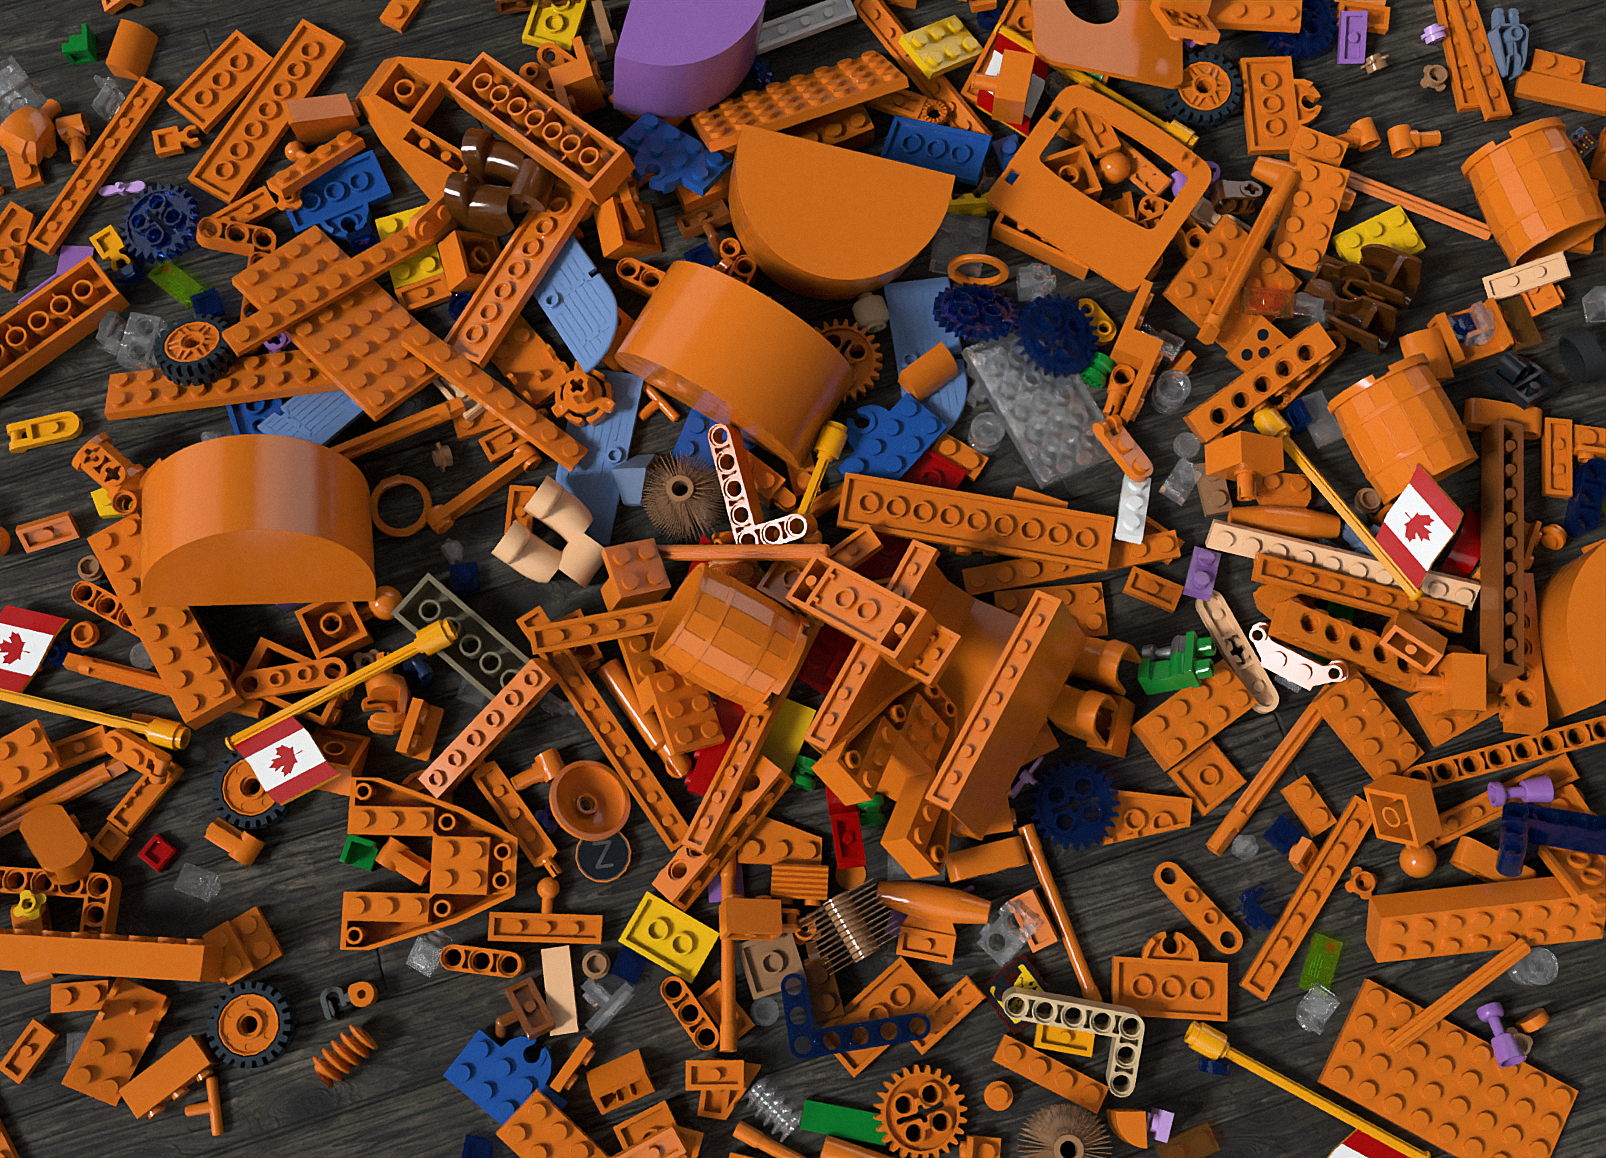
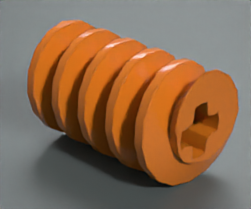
(344, 1054)

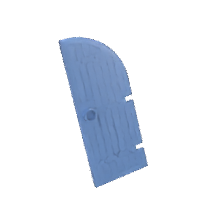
(579, 305)
(916, 333)
(314, 417)
(608, 447)

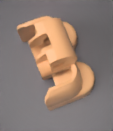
(569, 519)

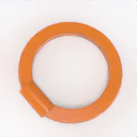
(960, 278)
(392, 482)

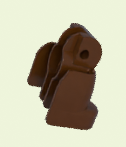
(484, 196)
(1361, 318)

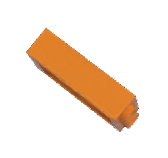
(262, 657)

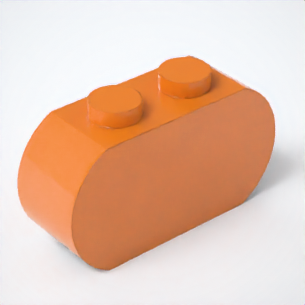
(58, 843)

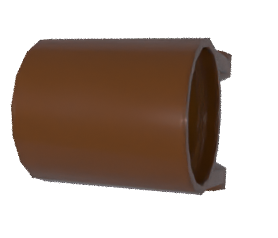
(1233, 198)

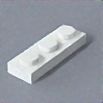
(1132, 510)

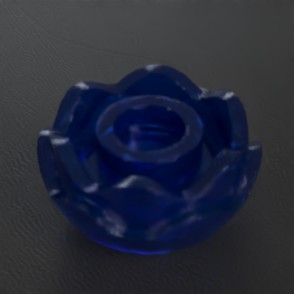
(457, 302)

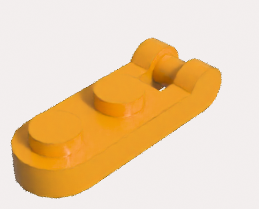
(44, 431)

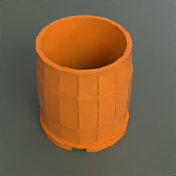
(1535, 192)
(1402, 423)
(729, 638)

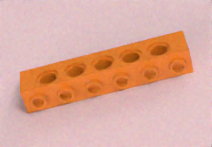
(1312, 338)
(1288, 627)
(1530, 689)
(489, 727)
(700, 868)

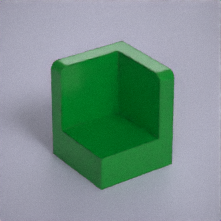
(81, 47)
(360, 852)

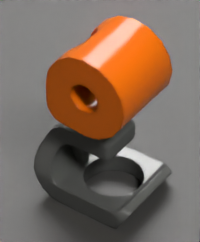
(360, 994)

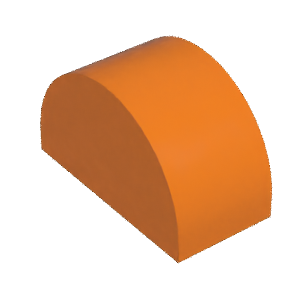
(830, 215)
(737, 359)
(256, 525)
(1574, 634)

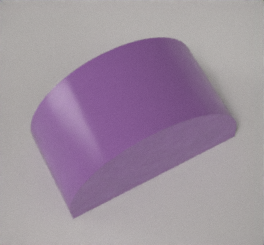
(684, 54)

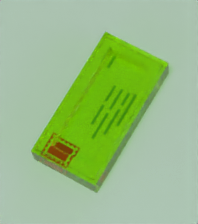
(175, 282)
(1320, 962)

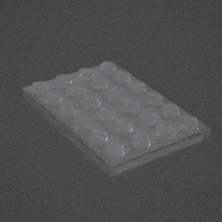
(1042, 414)

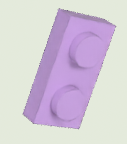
(1159, 1124)

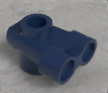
(419, 668)

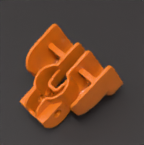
(1077, 709)

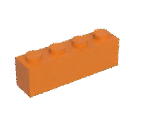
(1022, 239)

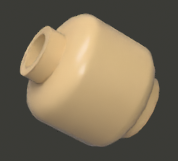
(871, 312)

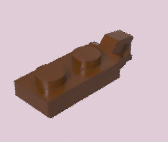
(822, 986)

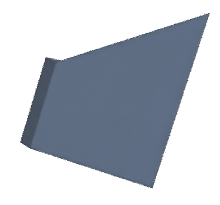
(630, 478)

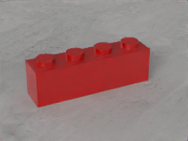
(709, 759)

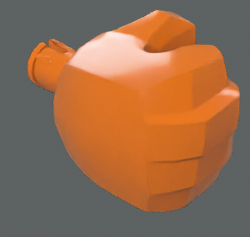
(30, 132)
(390, 694)

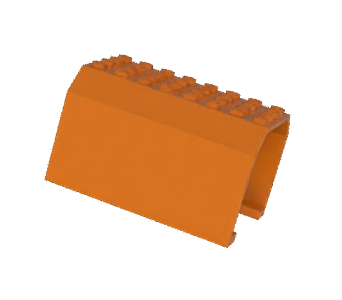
(998, 680)

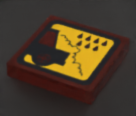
(1016, 974)

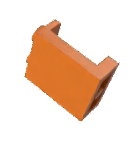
(1458, 353)

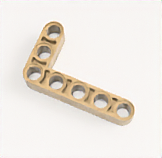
(1085, 1022)

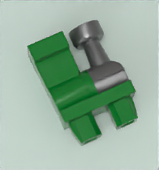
(1182, 669)

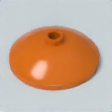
(597, 789)

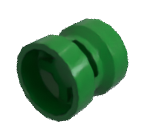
(1097, 371)
(804, 776)
(871, 812)

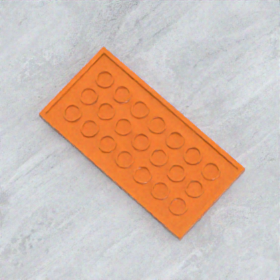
(799, 99)
(349, 340)
(1444, 1083)

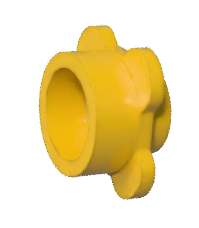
(37, 908)

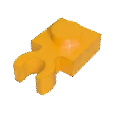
(110, 246)

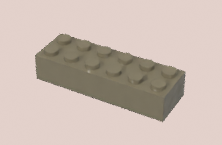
(478, 652)

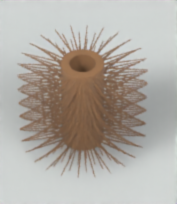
(683, 497)
(850, 925)
(1053, 1139)

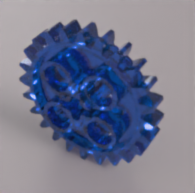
(1318, 21)
(145, 237)
(975, 312)
(1078, 343)
(1081, 830)

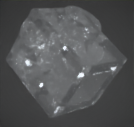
(1034, 281)

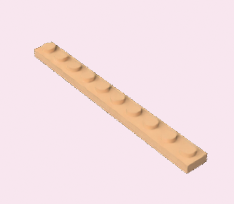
(1250, 541)

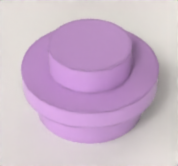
(1433, 34)

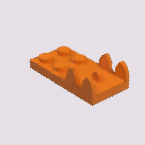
(529, 364)
(116, 1040)

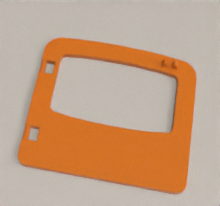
(1077, 223)

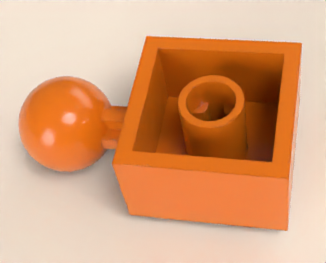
(1076, 169)
(352, 633)
(1406, 814)

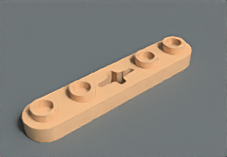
(1223, 626)

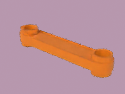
(524, 458)

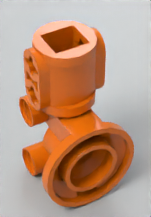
(126, 478)

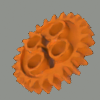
(863, 368)
(911, 1086)

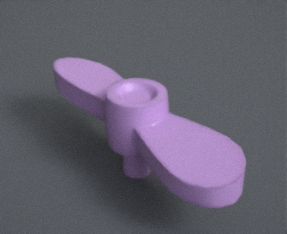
(123, 189)
(1026, 777)

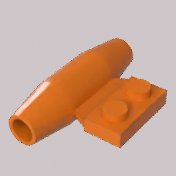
(1307, 145)
(1284, 510)
(931, 917)

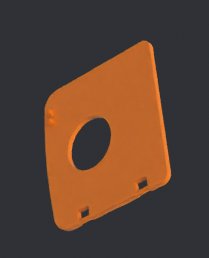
(1126, 48)

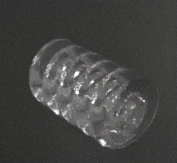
(773, 1108)

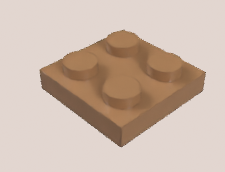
(769, 963)

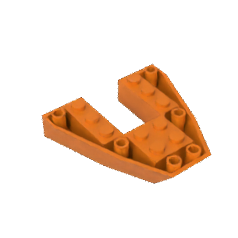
(399, 104)
(917, 733)
(469, 865)

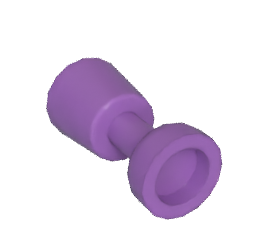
(1530, 790)
(1504, 1044)

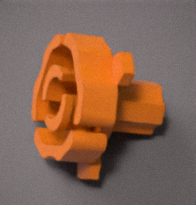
(585, 401)

